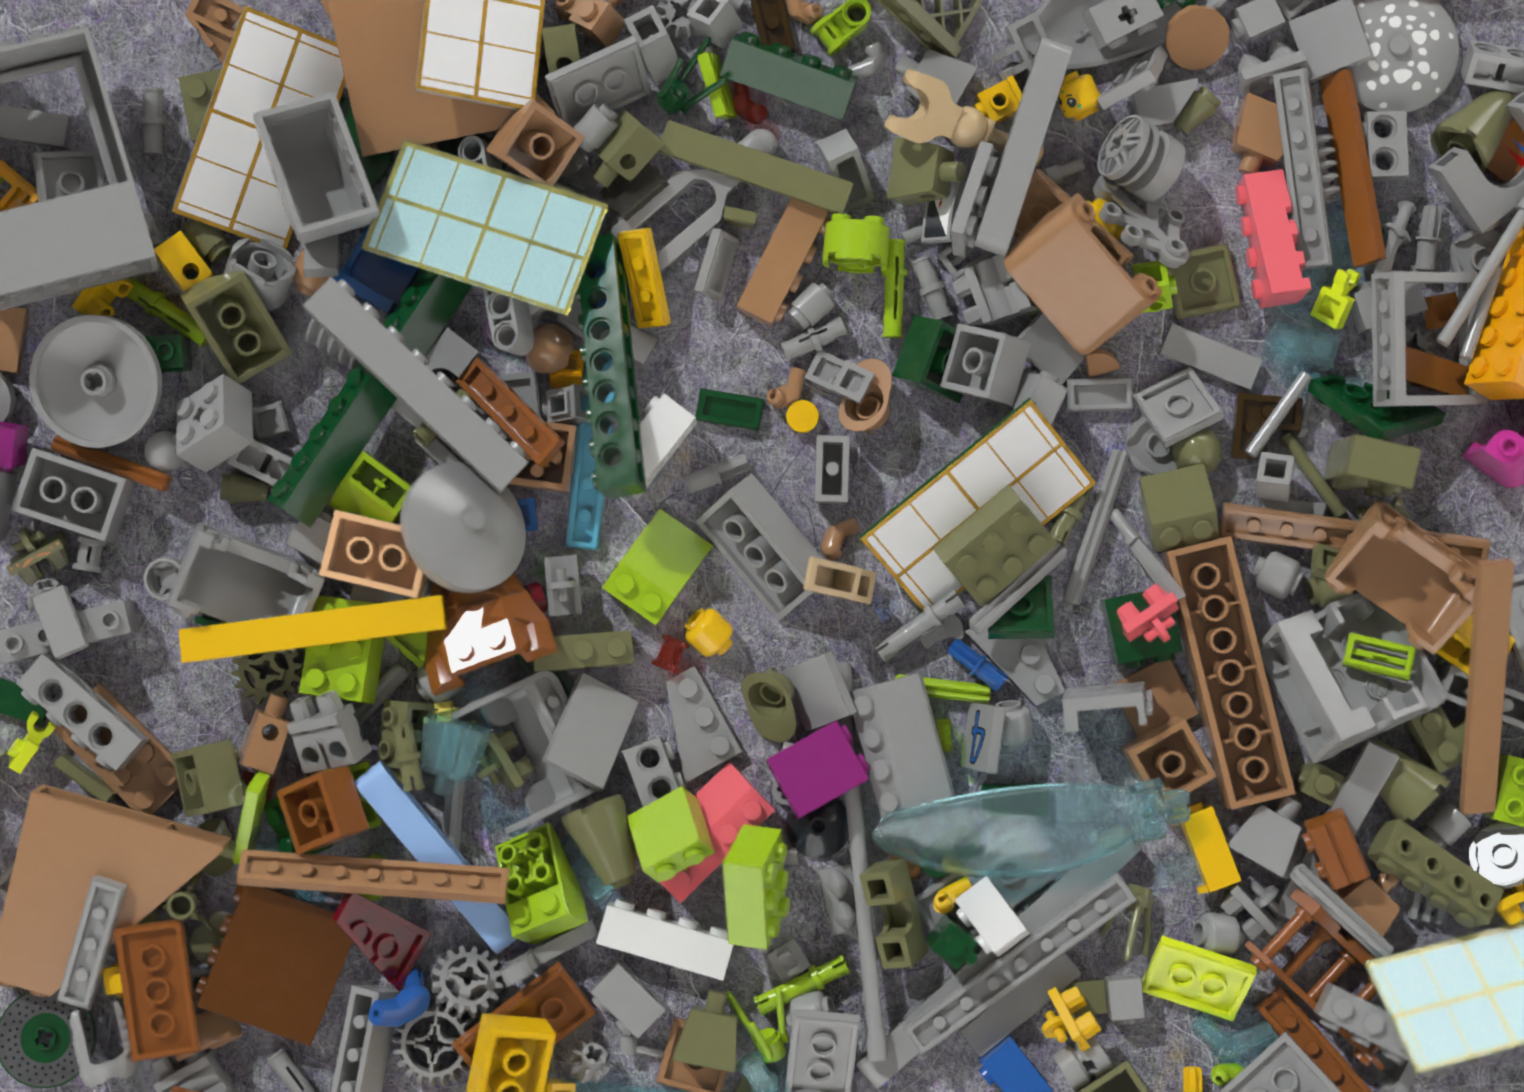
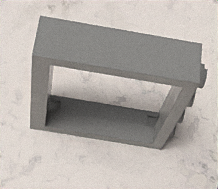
(1389, 338)

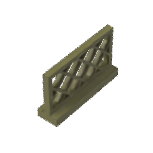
(932, 32)

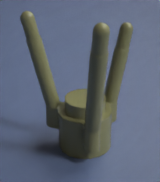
(1141, 906)

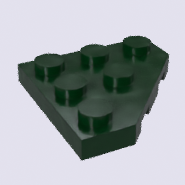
(1356, 407)

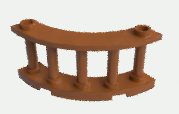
(1325, 930)

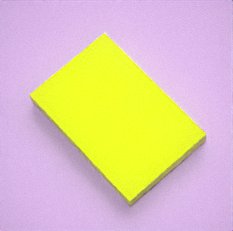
(1198, 978)

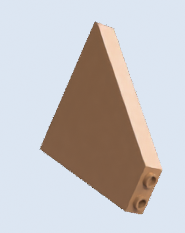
(380, 63)
(58, 854)

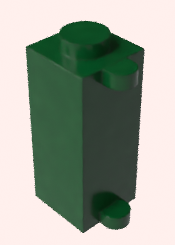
(952, 942)

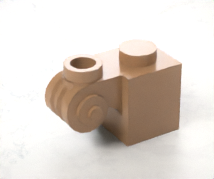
(593, 18)

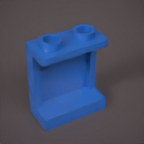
(376, 277)

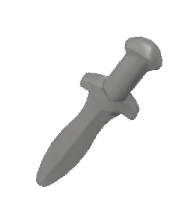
(1396, 235)

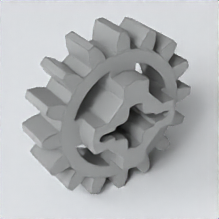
(453, 978)

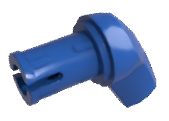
(405, 1006)

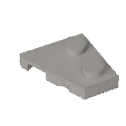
(1139, 75)

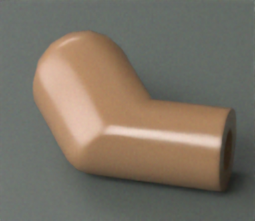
(804, 11)

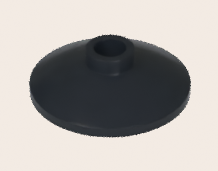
(819, 843)

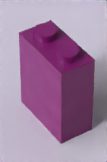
(818, 769)

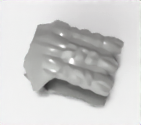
(97, 1073)

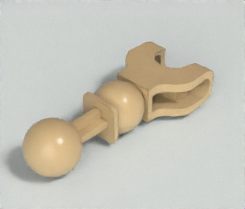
(942, 117)

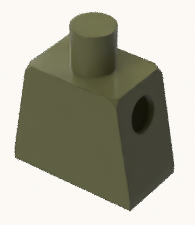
(561, 44)
(626, 150)
(922, 172)
(709, 1035)

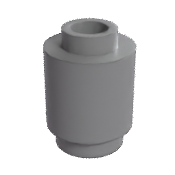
(596, 126)
(811, 305)
(1447, 825)

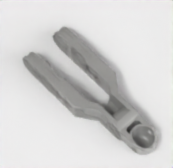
(680, 182)

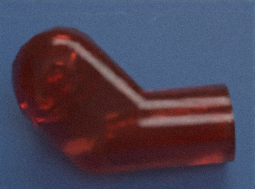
(746, 107)

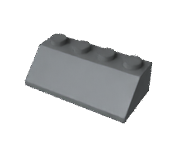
(761, 544)
(901, 743)

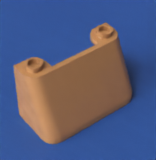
(1077, 277)
(1406, 575)

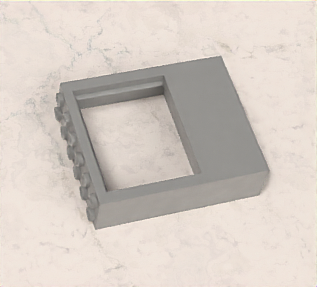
(82, 235)

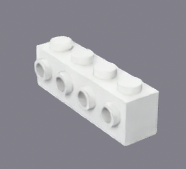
(665, 940)

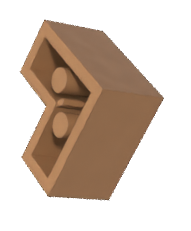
(559, 472)

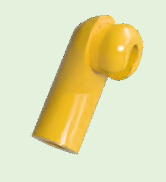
(944, 900)

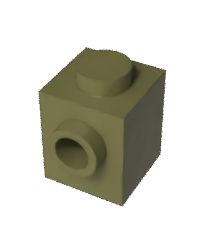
(1319, 782)

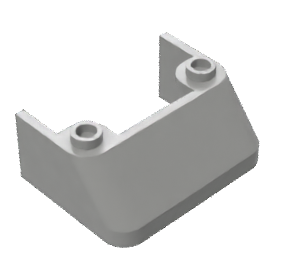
(535, 711)

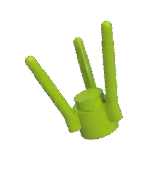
(767, 1040)

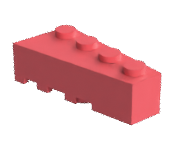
(1271, 239)

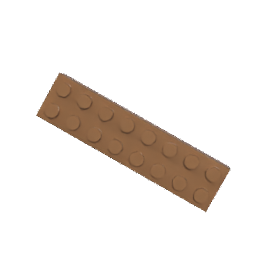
(1229, 674)

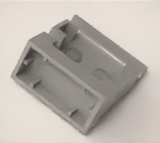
(1338, 704)

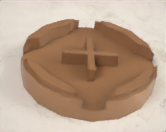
(1196, 37)

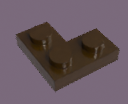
(1250, 415)

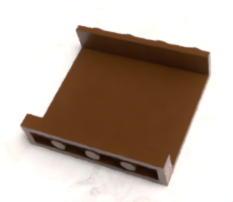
(274, 964)

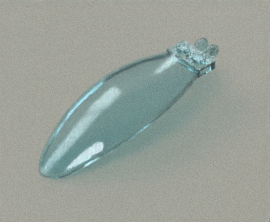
(1030, 827)

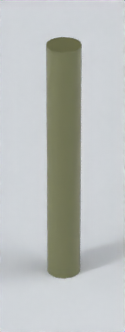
(1313, 474)

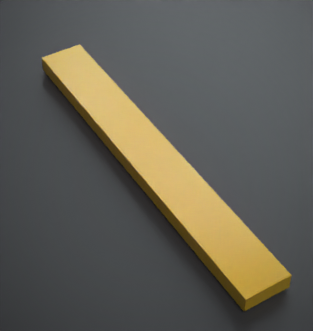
(312, 629)

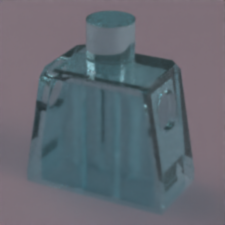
(451, 750)

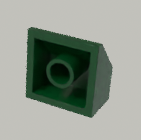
(926, 355)

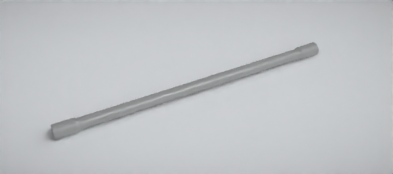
(875, 1031)

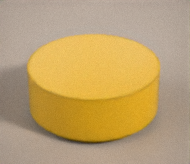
(802, 416)

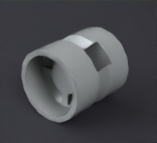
(161, 576)
(1080, 1065)

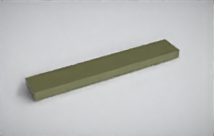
(755, 167)

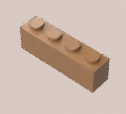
(782, 262)

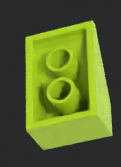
(657, 567)

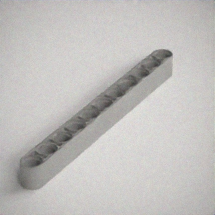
(1046, 904)

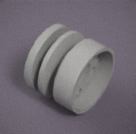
(1141, 158)

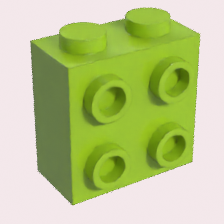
(1510, 791)
(670, 834)

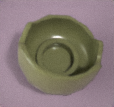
(1199, 449)

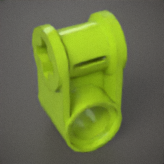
(841, 27)

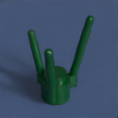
(675, 93)

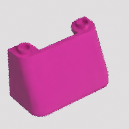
(1500, 458)

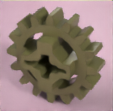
(264, 683)

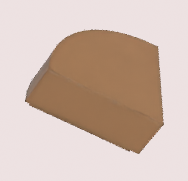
(1100, 362)

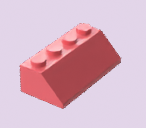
(726, 804)

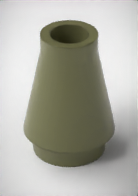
(1197, 110)
(242, 489)

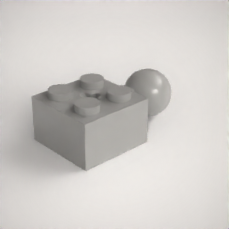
(208, 428)

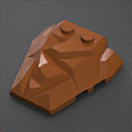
(483, 631)

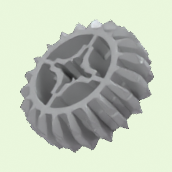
(419, 1041)

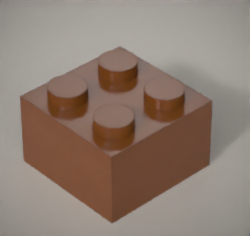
(322, 809)

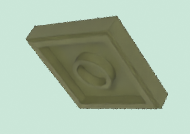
(1205, 283)

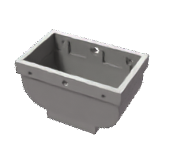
(316, 167)

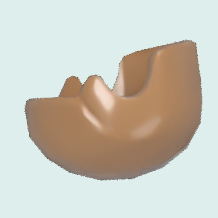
(550, 348)

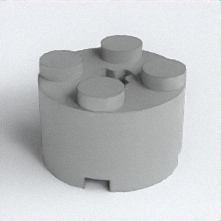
(266, 267)

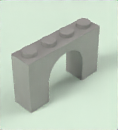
(1469, 191)

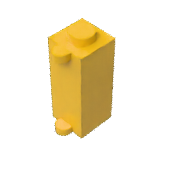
(1209, 848)

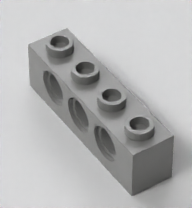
(98, 624)
(126, 737)

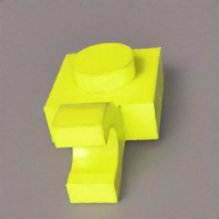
(1333, 301)
(23, 750)

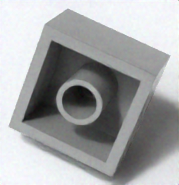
(985, 364)

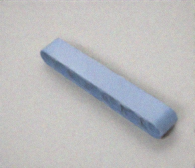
(429, 845)

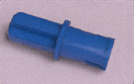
(977, 665)

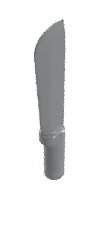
(1147, 559)

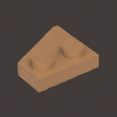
(215, 23)

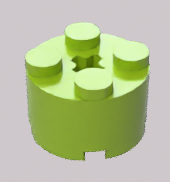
(856, 244)

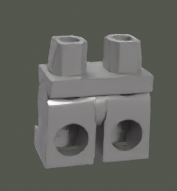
(994, 292)
(326, 735)
(199, 1073)

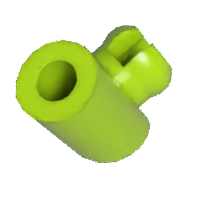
(1225, 1072)

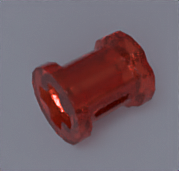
(670, 654)

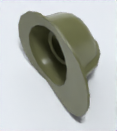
(770, 704)

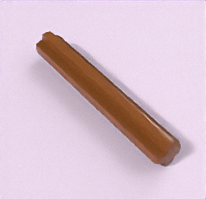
(113, 464)

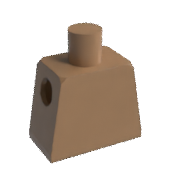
(1257, 134)
(260, 749)
(1372, 901)

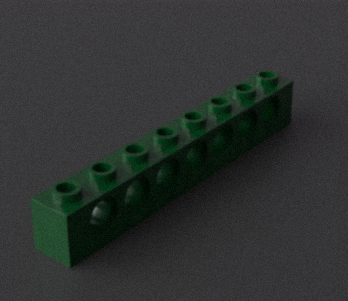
(629, 474)

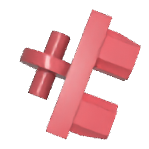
(1160, 607)

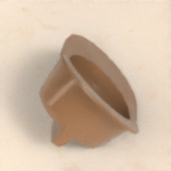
(875, 406)

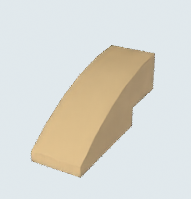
(839, 580)

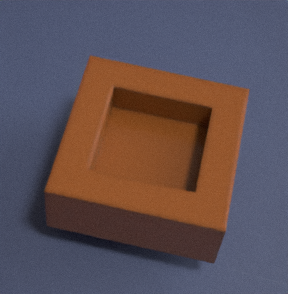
(1440, 309)

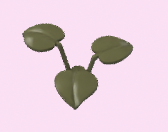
(185, 902)

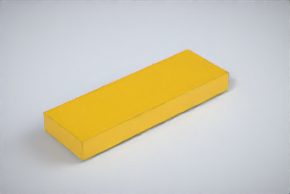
(644, 278)

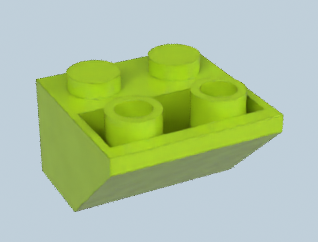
(371, 490)

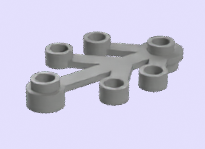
(1169, 247)

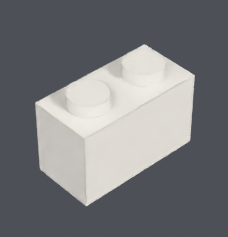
(991, 917)

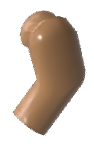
(789, 392)
(834, 538)

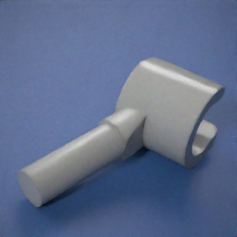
(629, 1046)

